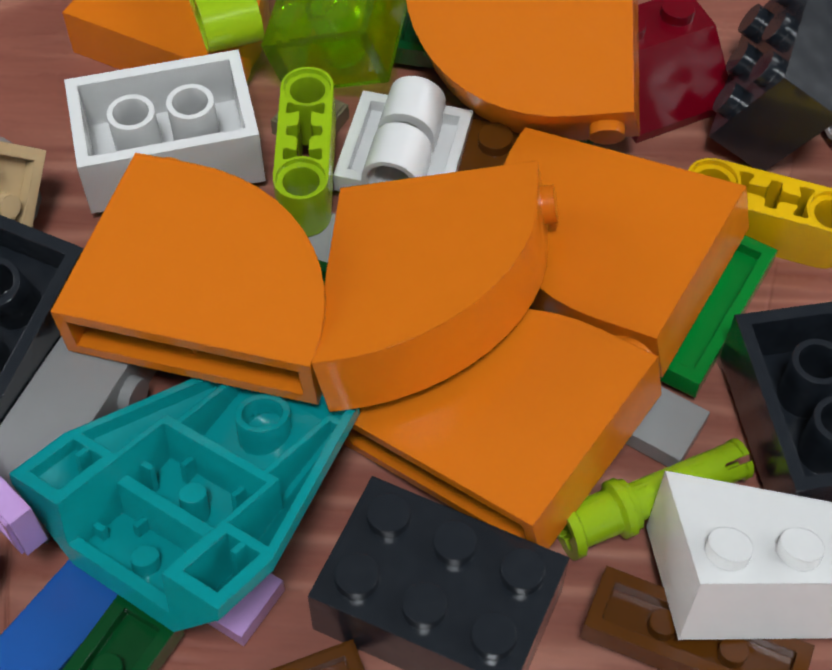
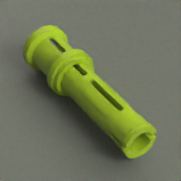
(624, 506)

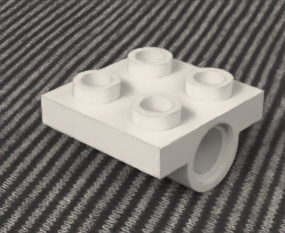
(402, 135)

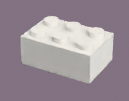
(172, 109)

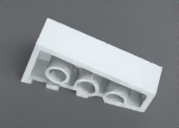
(742, 560)

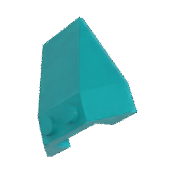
(184, 493)

